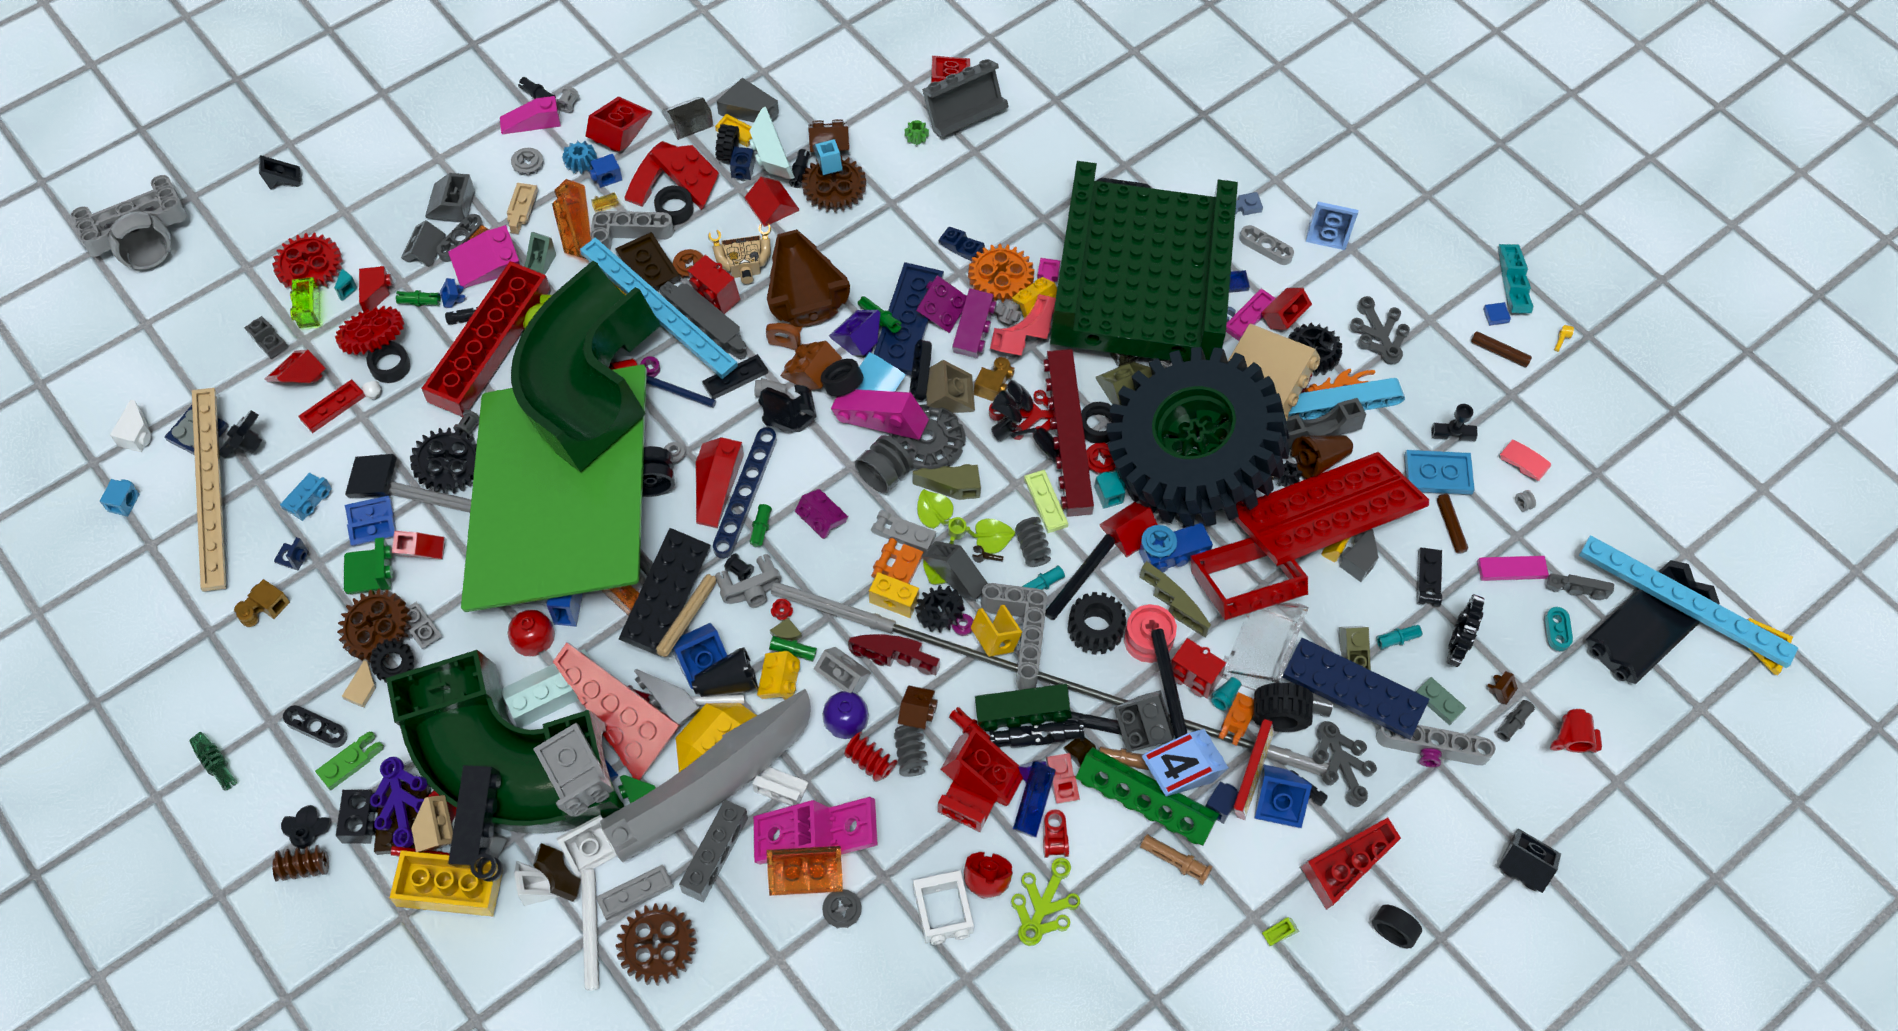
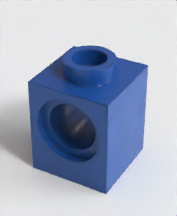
(605, 171)

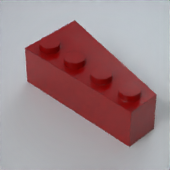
(1346, 863)

